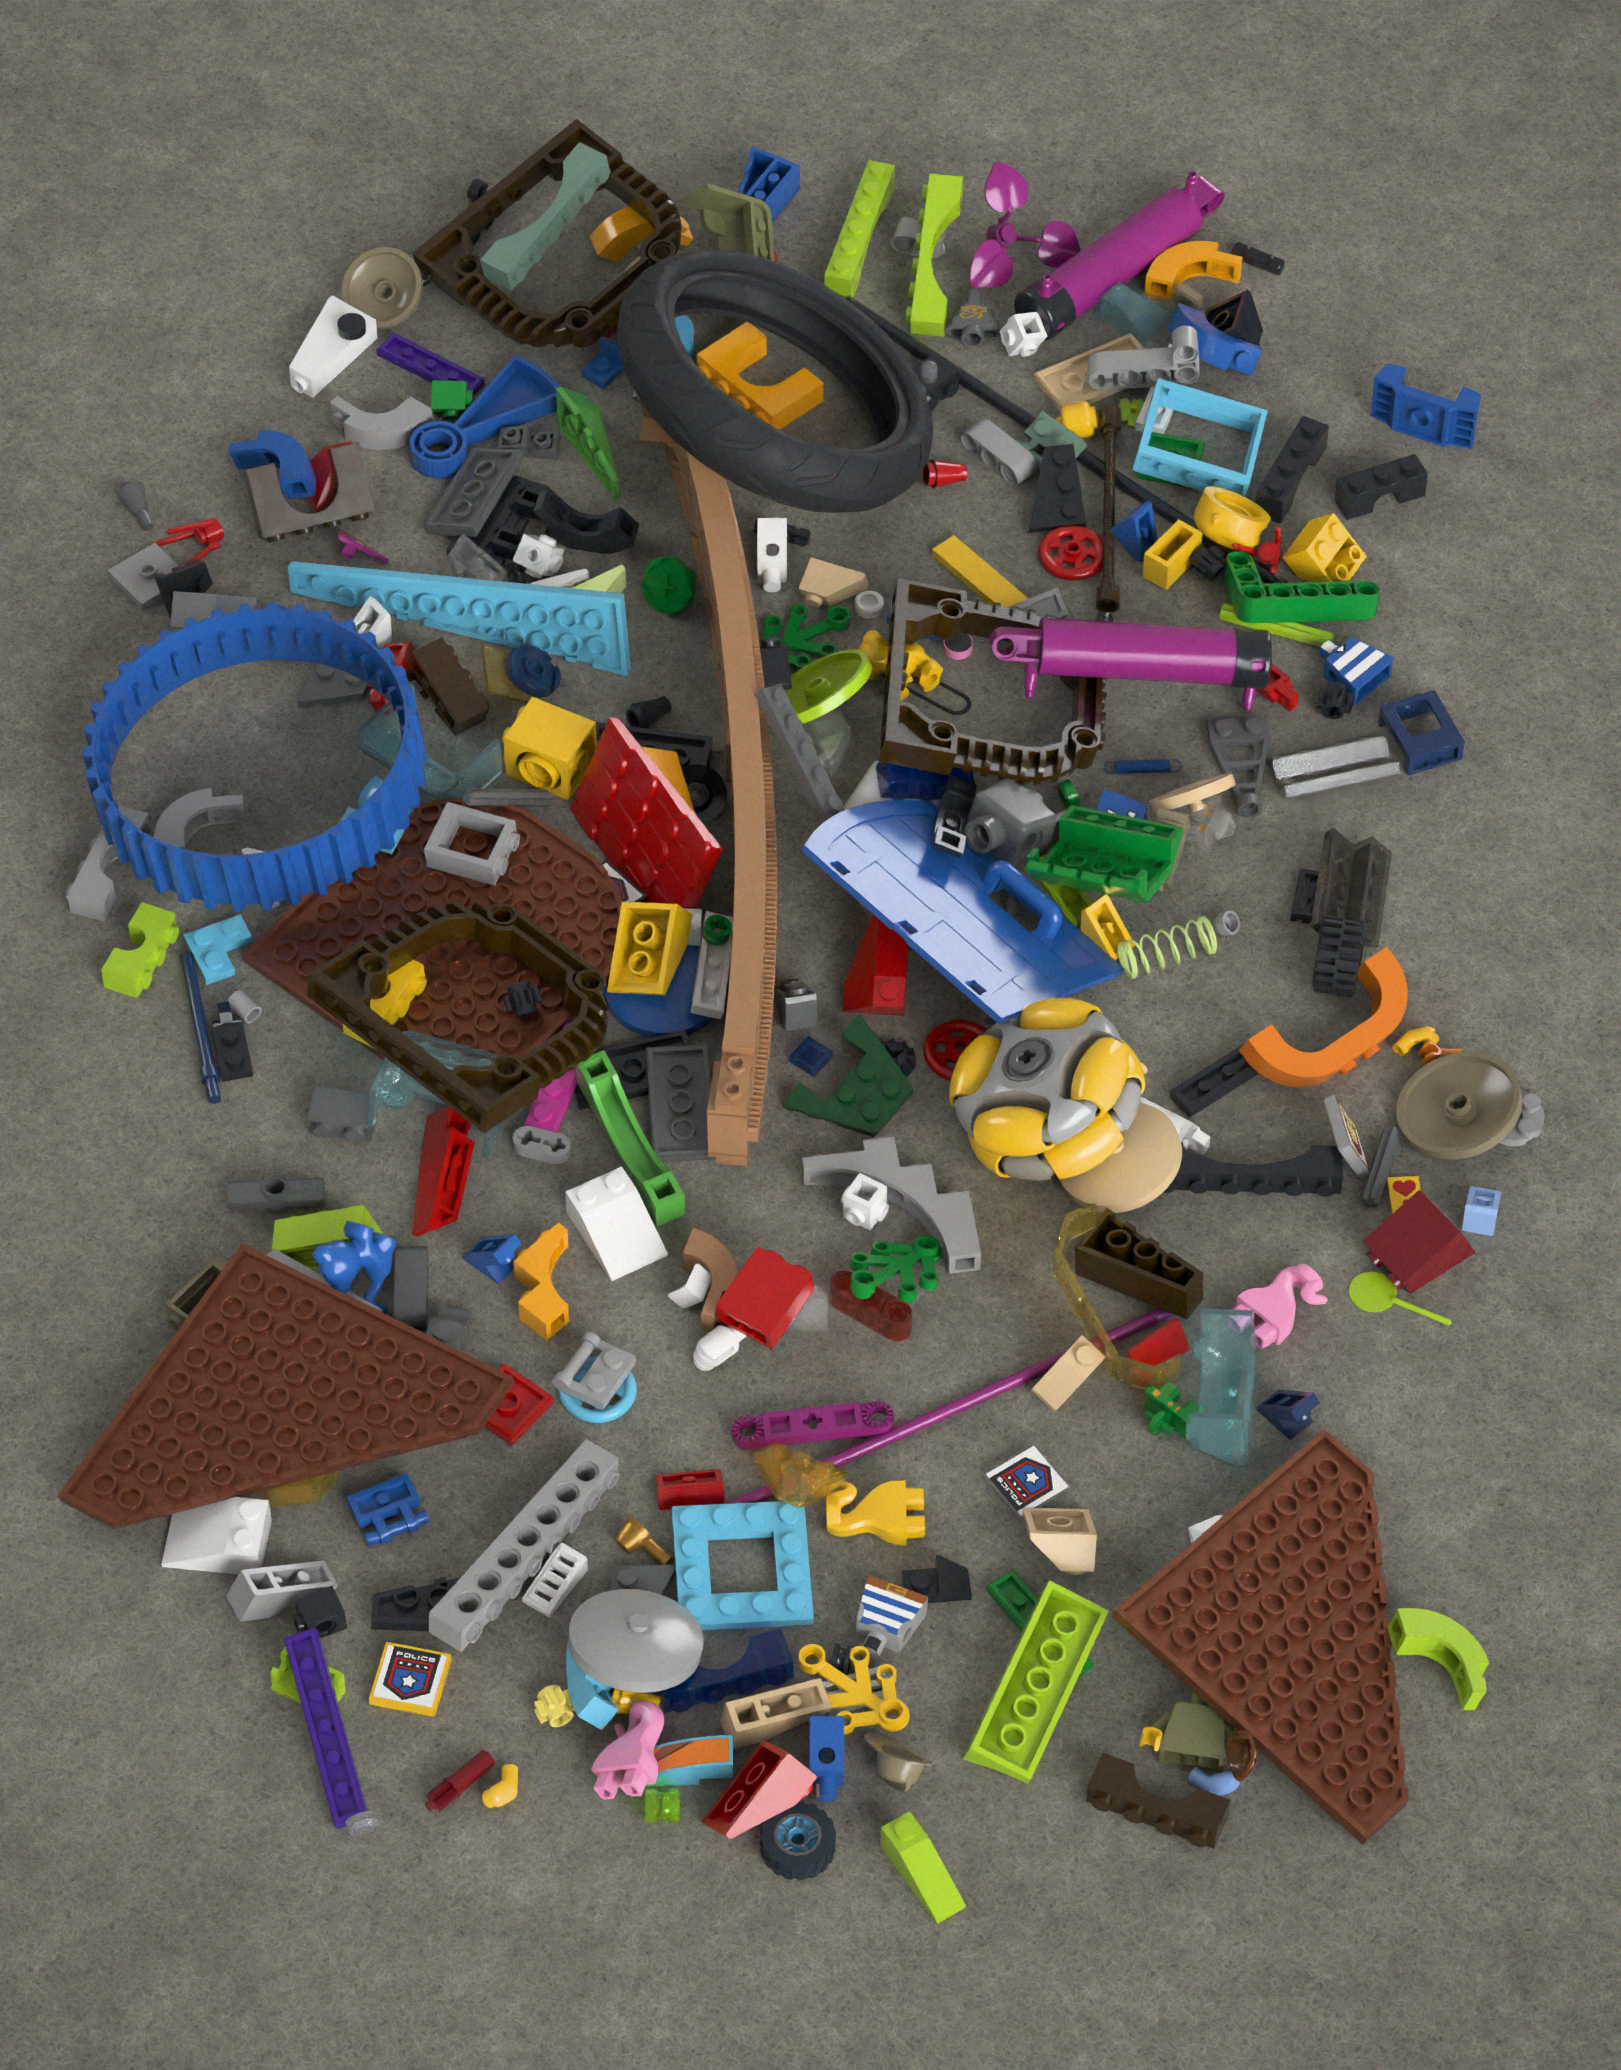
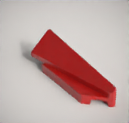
(442, 1170)

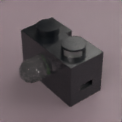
(937, 378)

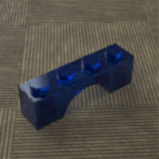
(763, 1663)

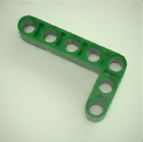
(1294, 601)

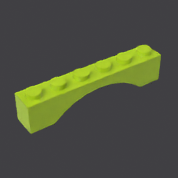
(942, 207)
(851, 248)

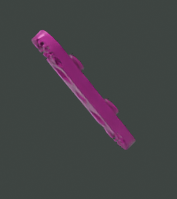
(832, 1423)

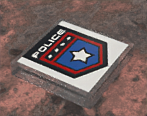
(1026, 1482)

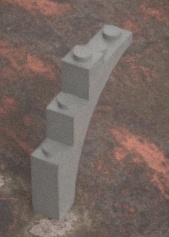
(913, 1188)

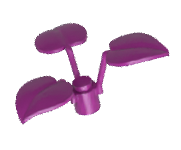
(990, 265)

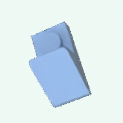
(1481, 1210)

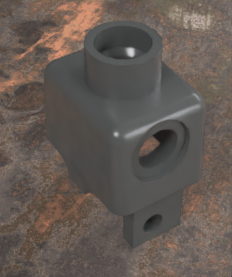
(1005, 817)

